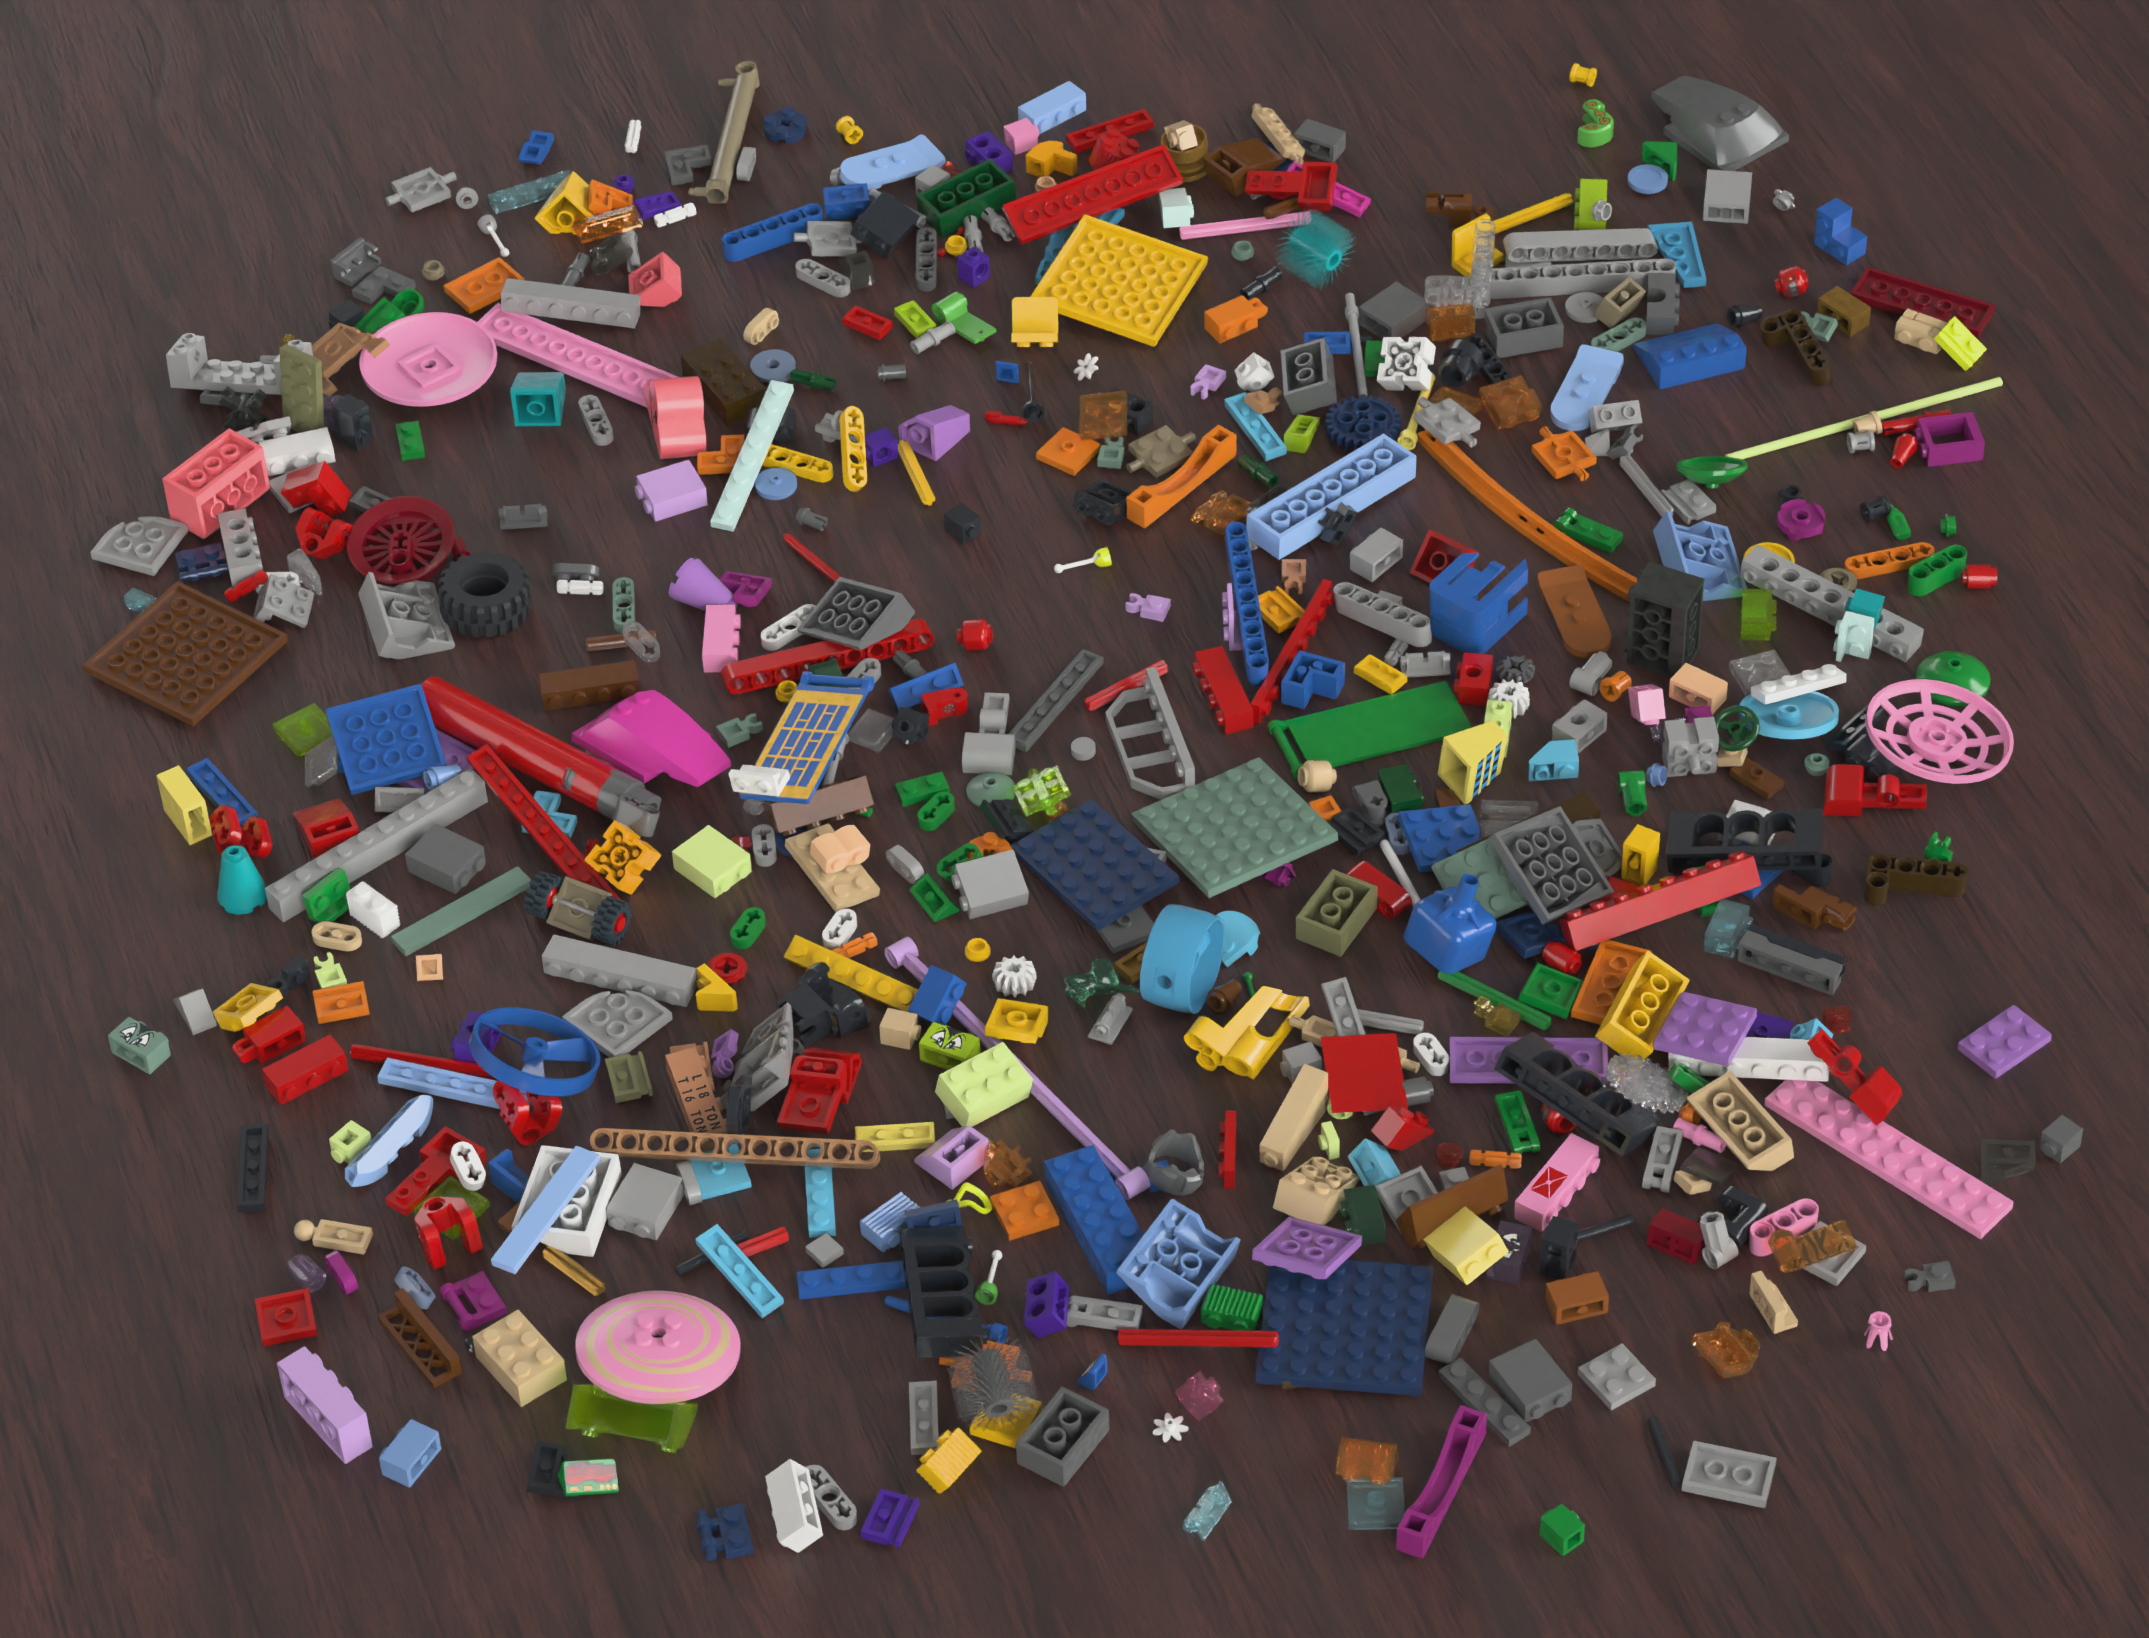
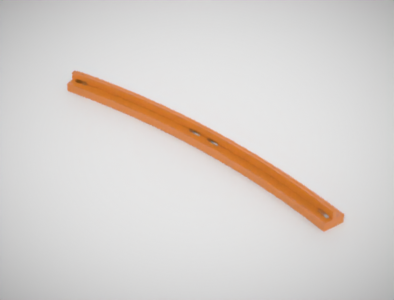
(1510, 510)

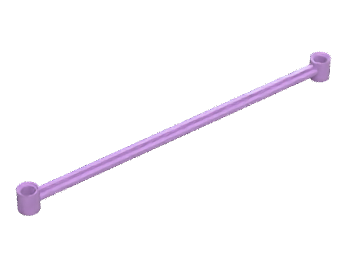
(1127, 1181)

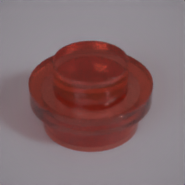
(1449, 1154)

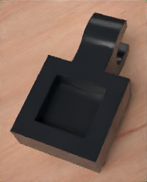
(292, 975)

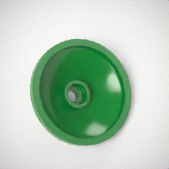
(1711, 469)
(1955, 669)

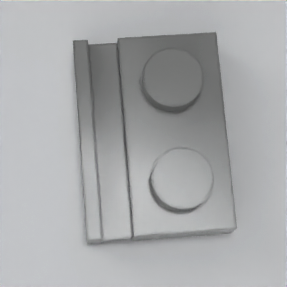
(1689, 501)

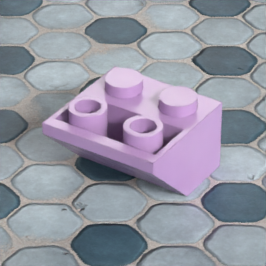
(954, 1156)

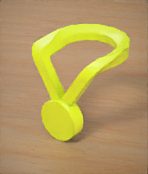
(971, 1188)

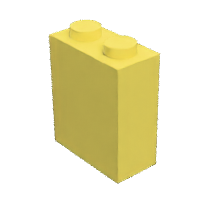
(184, 805)
(1466, 1245)

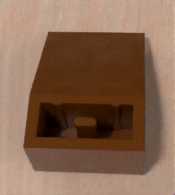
(1231, 162)

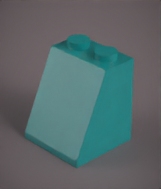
(538, 398)

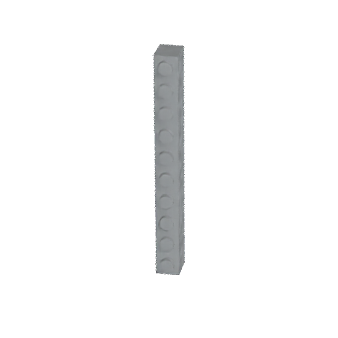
(380, 841)

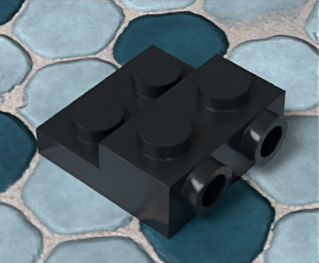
(1102, 501)

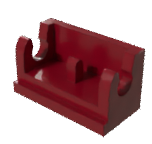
(1676, 1236)

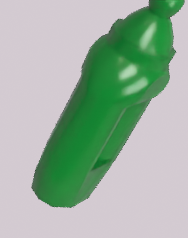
(1898, 524)

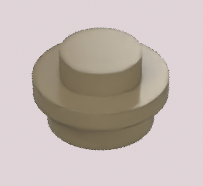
(433, 270)

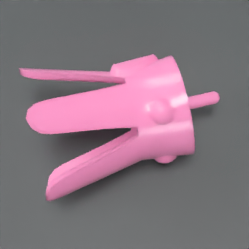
(1879, 1324)

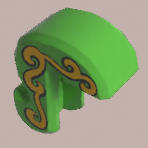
(1598, 125)

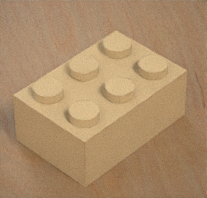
(519, 1358)

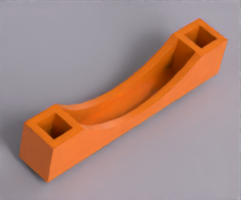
(1211, 454)

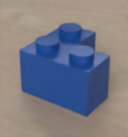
(1836, 234)
(1311, 675)

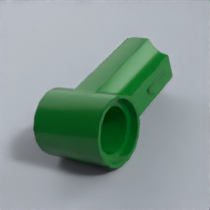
(1632, 787)

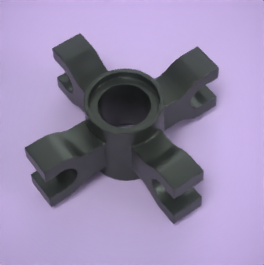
(243, 408)

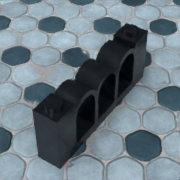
(1805, 854)
(1576, 1093)
(941, 1335)

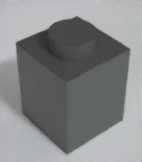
(2061, 1139)

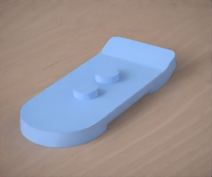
(891, 163)
(1585, 386)

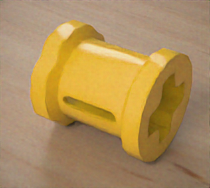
(1583, 74)
(850, 131)

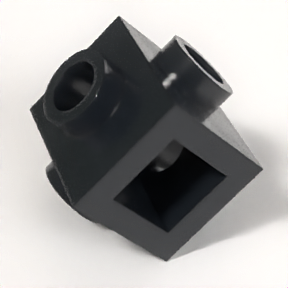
(910, 725)

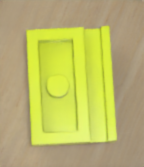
(1959, 343)

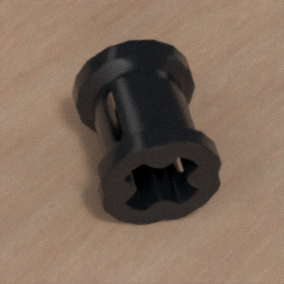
(1874, 509)

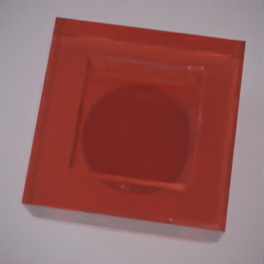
(1837, 1019)

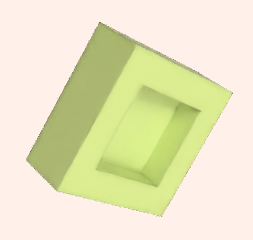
(1329, 1140)

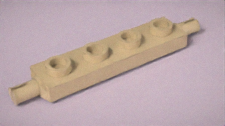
(1278, 133)
(1316, 1027)

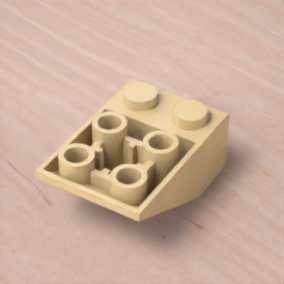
(1314, 1190)

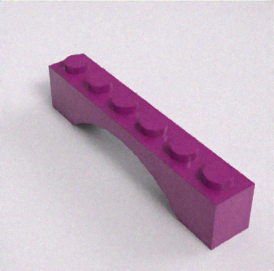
(1428, 1511)

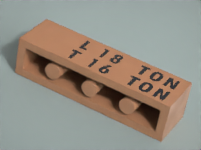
(695, 1093)

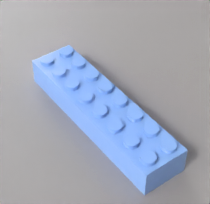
(1354, 480)

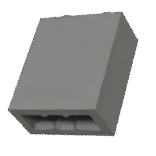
(1727, 196)
(990, 884)
(645, 1201)

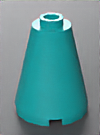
(239, 882)

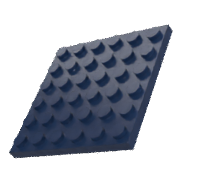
(1349, 1330)

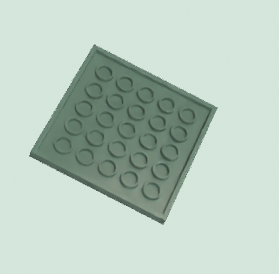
(1234, 827)

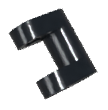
(1746, 1211)

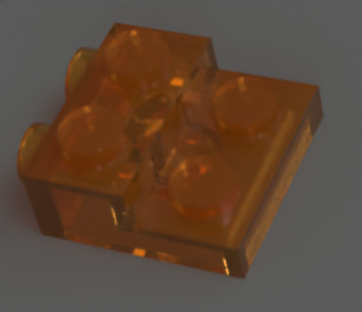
(1510, 402)

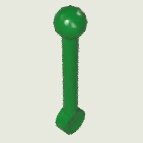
(1247, 976)

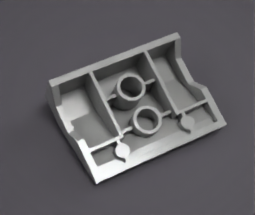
(404, 618)

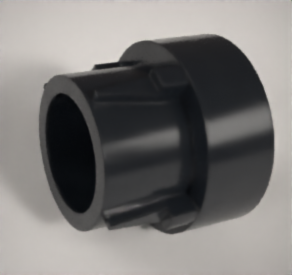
(1460, 363)

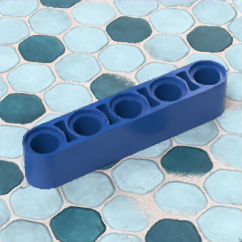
(768, 233)

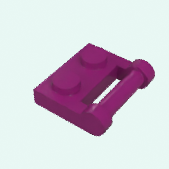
(479, 1295)

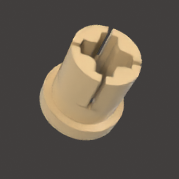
(1868, 422)

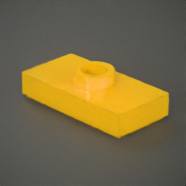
(1380, 674)

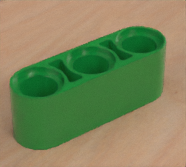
(1936, 570)

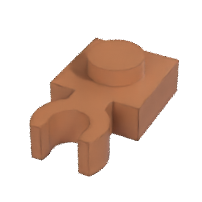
(1293, 574)

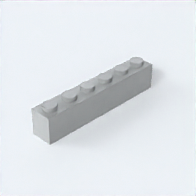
(570, 303)
(619, 970)

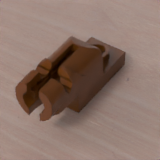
(1455, 206)
(1814, 907)

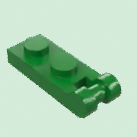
(1588, 531)
(1517, 1122)

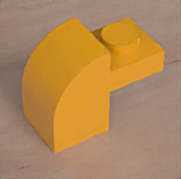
(1048, 157)

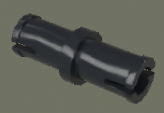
(1261, 283)

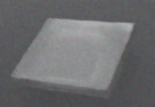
(872, 730)
(321, 763)

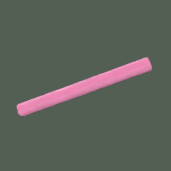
(1241, 226)

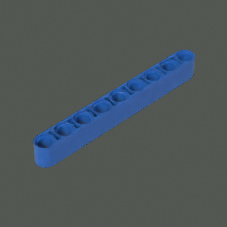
(1246, 603)

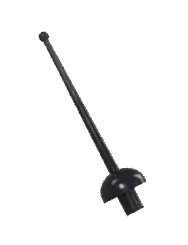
(1032, 409)

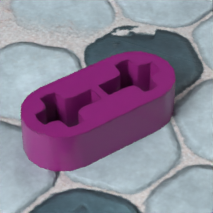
(341, 1272)

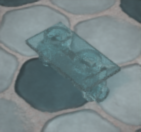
(1211, 1508)

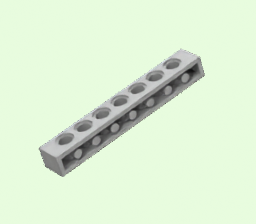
(1825, 599)

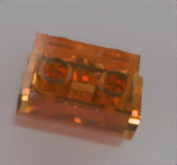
(1367, 1460)

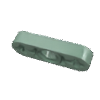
(1630, 330)
(619, 598)

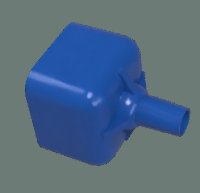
(1451, 927)

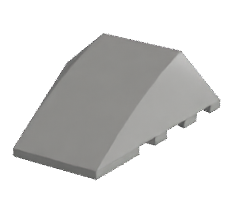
(766, 1058)

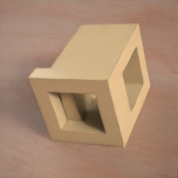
(1180, 135)

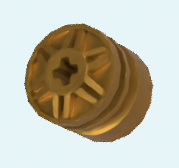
(1190, 161)

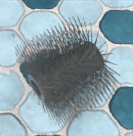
(992, 1383)

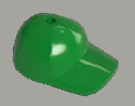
(409, 302)

